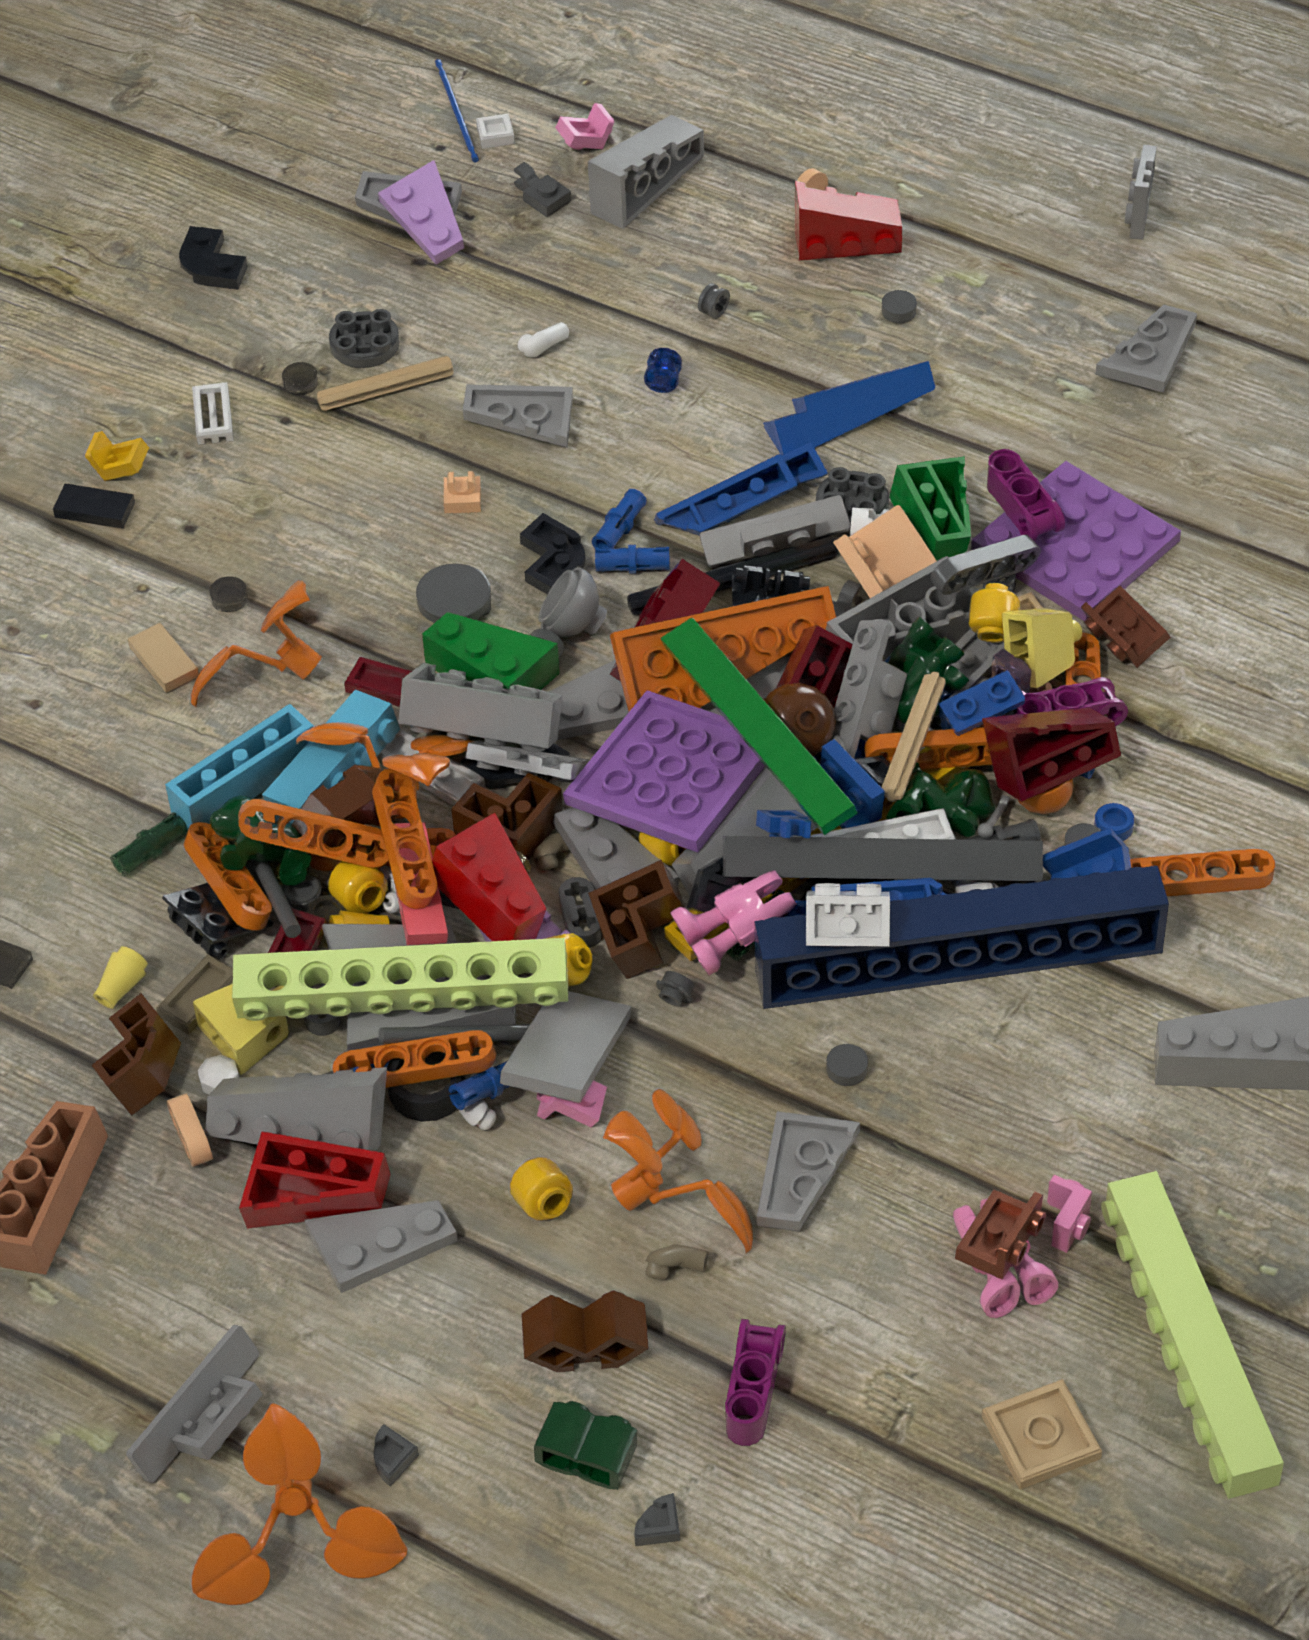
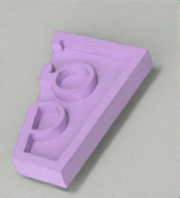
(424, 212)

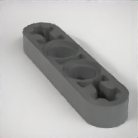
(985, 564)

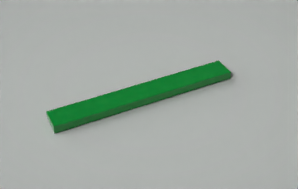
(759, 726)

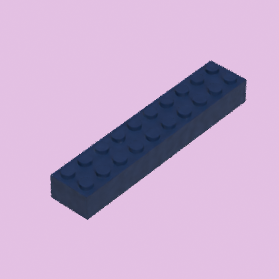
(971, 937)

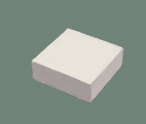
(495, 131)

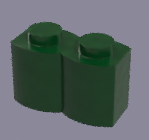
(586, 1444)

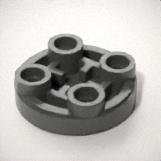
(364, 338)
(856, 489)
(454, 590)

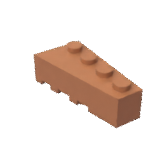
(46, 1185)

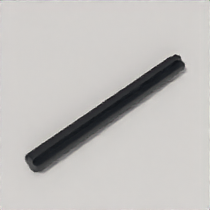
(783, 559)

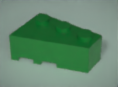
(935, 503)
(490, 652)

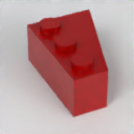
(845, 224)
(489, 882)
(310, 1180)

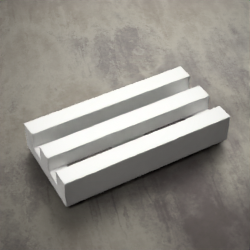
(214, 431)

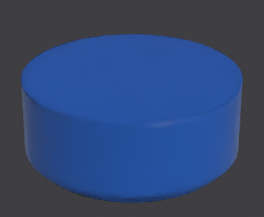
(1117, 818)

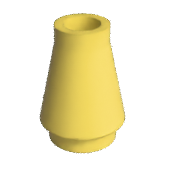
(120, 976)

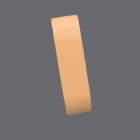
(189, 1130)

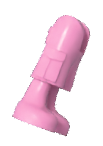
(738, 908)
(1001, 1296)

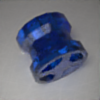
(663, 370)

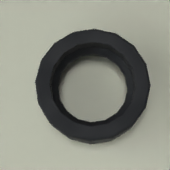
(423, 1107)

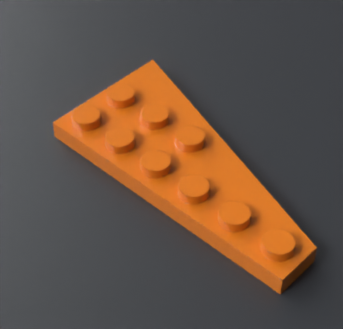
(747, 634)

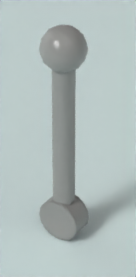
(986, 829)

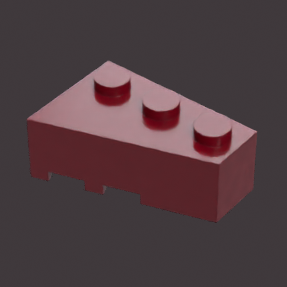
(680, 594)
(818, 662)
(1048, 748)

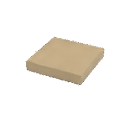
(1041, 1434)

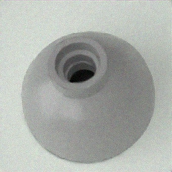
(572, 605)

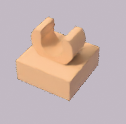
(462, 493)

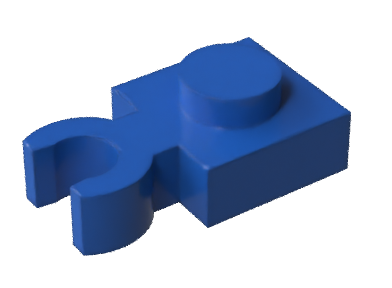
(784, 823)

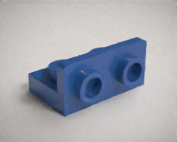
(981, 701)
(855, 784)
(1096, 853)

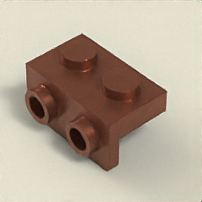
(1126, 625)
(1000, 1233)

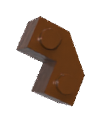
(346, 800)
(141, 1062)
(565, 1334)

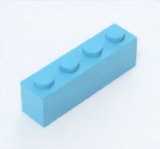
(323, 763)
(239, 768)

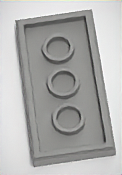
(566, 1046)

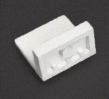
(847, 916)

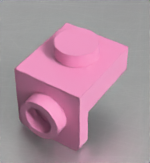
(588, 132)
(585, 1112)
(1074, 1215)

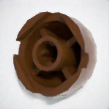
(805, 714)

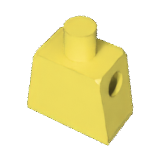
(1042, 641)
(238, 1037)

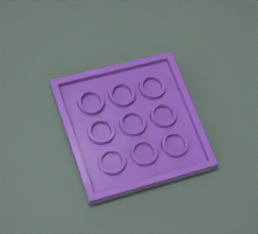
(1102, 546)
(667, 772)

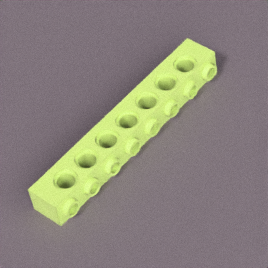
(383, 966)

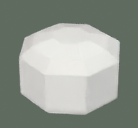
(214, 1070)

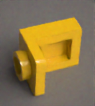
(117, 459)

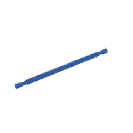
(457, 112)

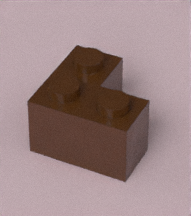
(524, 814)
(631, 910)

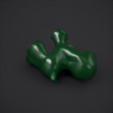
(921, 655)
(964, 799)
(234, 857)

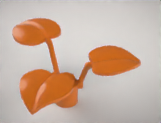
(293, 651)
(418, 767)
(645, 1178)
(288, 1456)

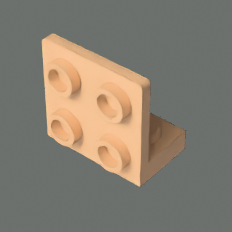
(885, 551)

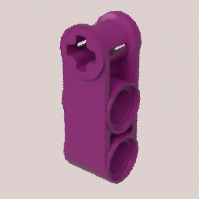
(1022, 495)
(1078, 696)
(757, 1355)

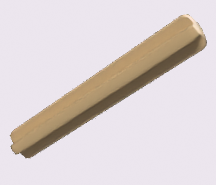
(385, 383)
(913, 736)

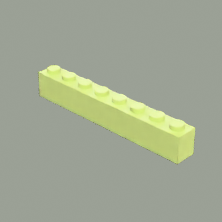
(1192, 1336)

